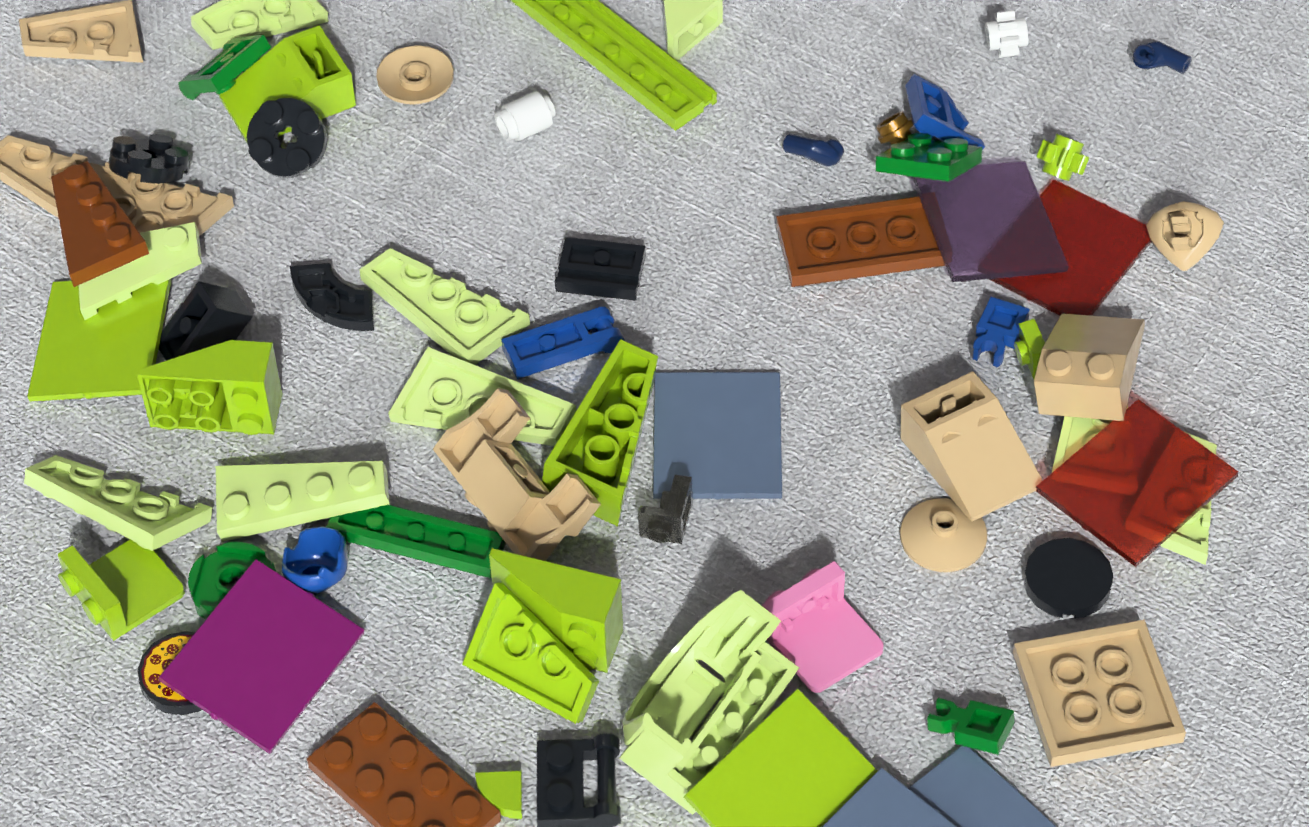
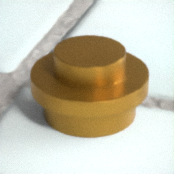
(895, 128)

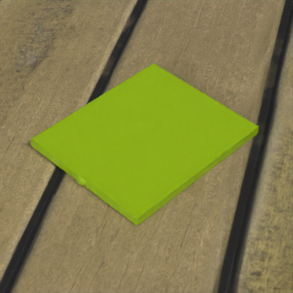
(98, 353)
(783, 773)

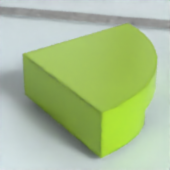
(502, 790)

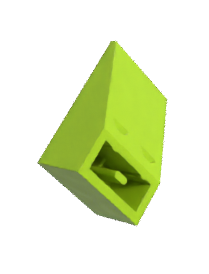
(296, 68)
(215, 389)

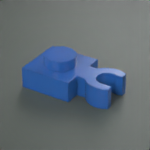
(998, 328)

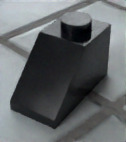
(203, 320)

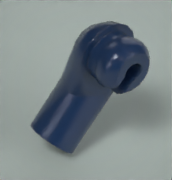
(1160, 55)
(821, 152)

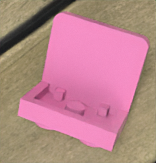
(821, 629)

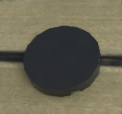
(1068, 578)

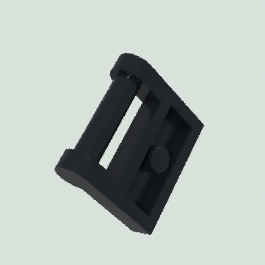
(562, 782)

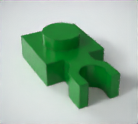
(976, 727)

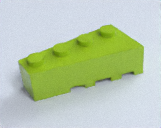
(607, 430)

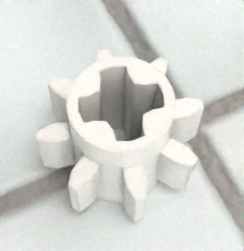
(1006, 33)

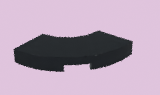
(331, 299)

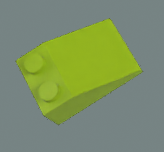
(572, 603)

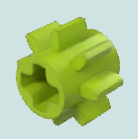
(1062, 157)

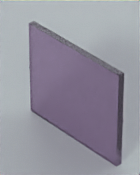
(991, 223)

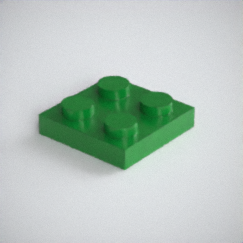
(929, 158)

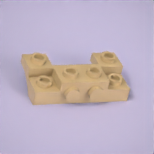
(506, 486)

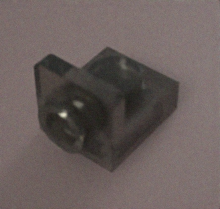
(672, 517)

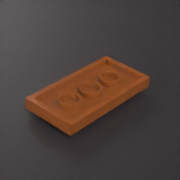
(857, 241)
(396, 777)

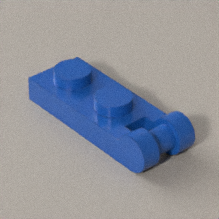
(561, 342)

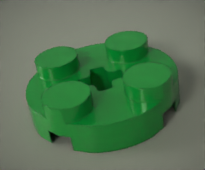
(210, 573)

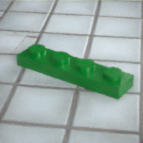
(421, 537)

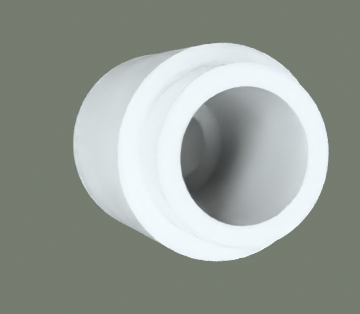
(525, 116)

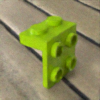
(120, 586)

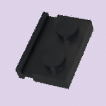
(600, 268)

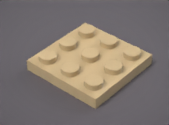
(1098, 693)

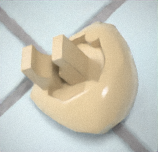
(1184, 232)

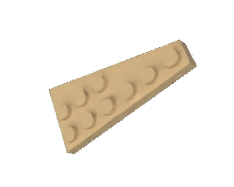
(149, 206)

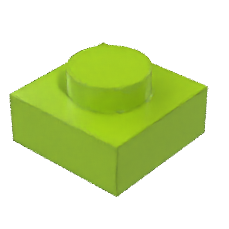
(1030, 345)

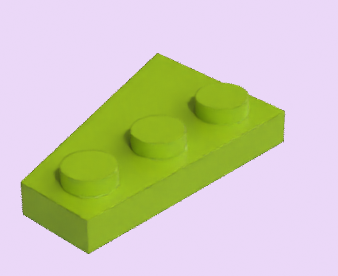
(528, 658)

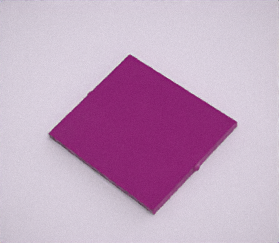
(262, 656)

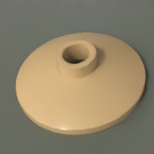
(415, 74)
(940, 547)

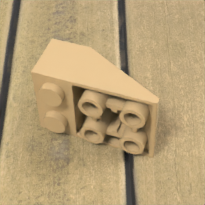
(969, 446)

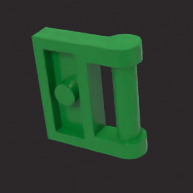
(220, 72)

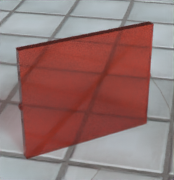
(1097, 246)
(1137, 482)

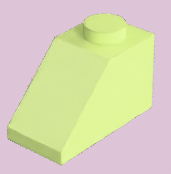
(689, 22)

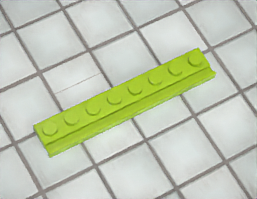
(624, 57)

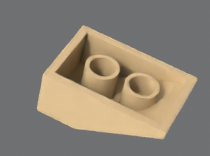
(1088, 366)

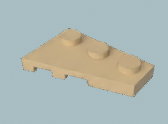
(86, 33)

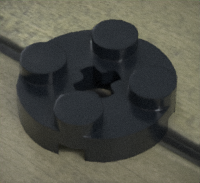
(275, 118)
(153, 158)

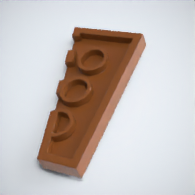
(93, 225)

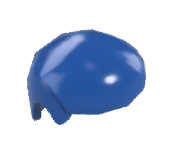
(317, 559)

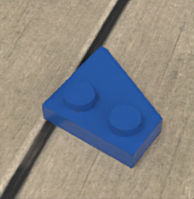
(936, 112)

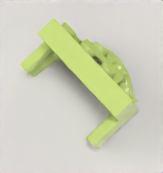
(683, 692)

